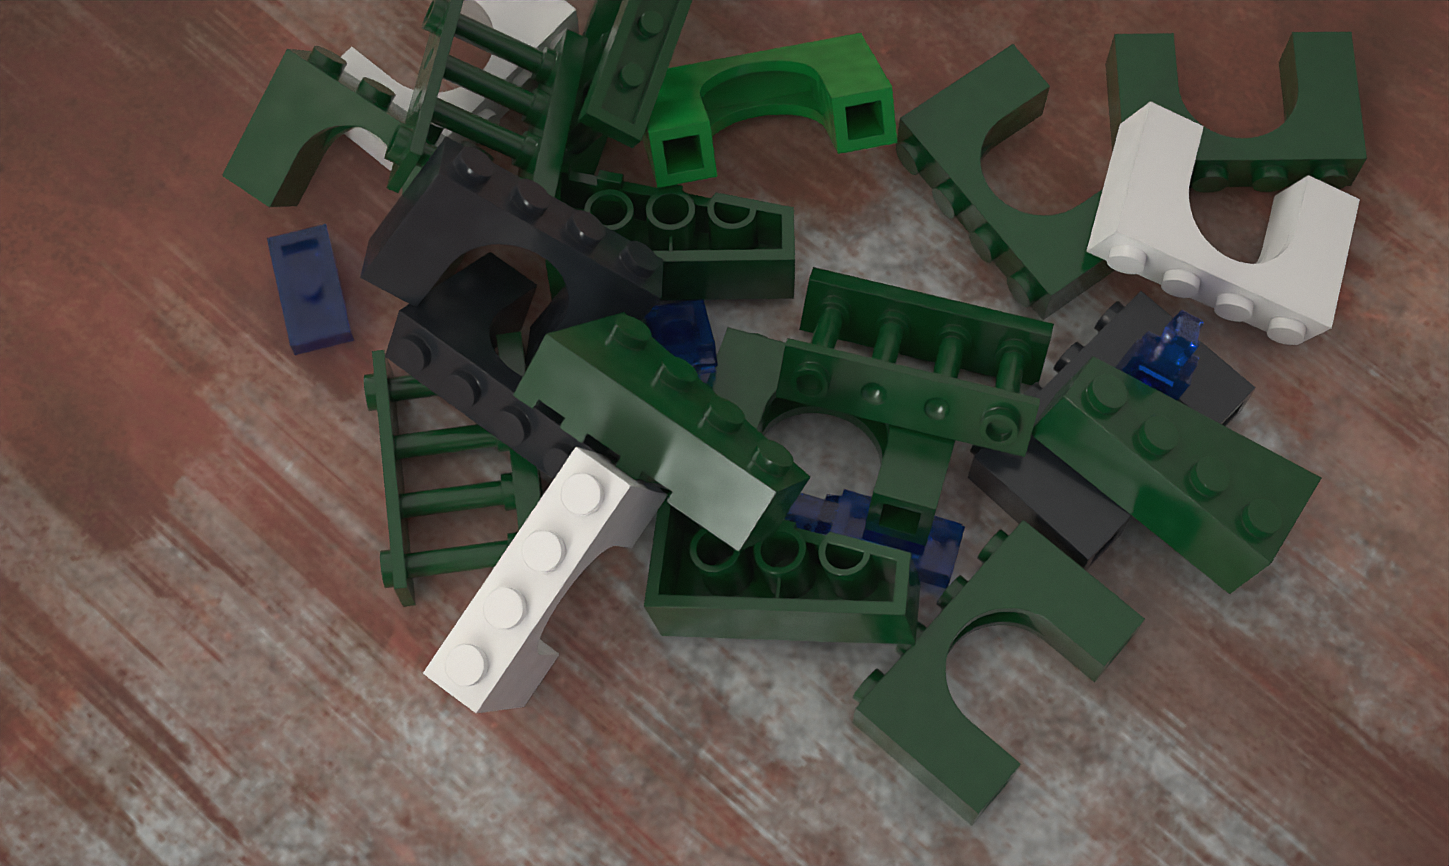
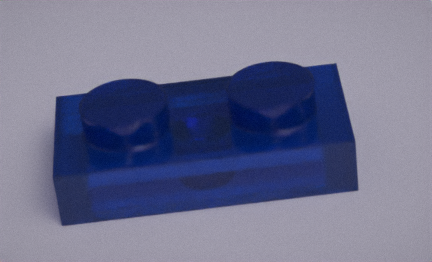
(310, 289)

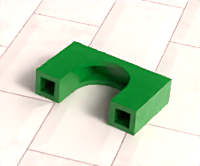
(822, 80)

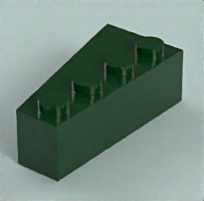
(708, 245)
(665, 426)
(1177, 471)
(779, 588)

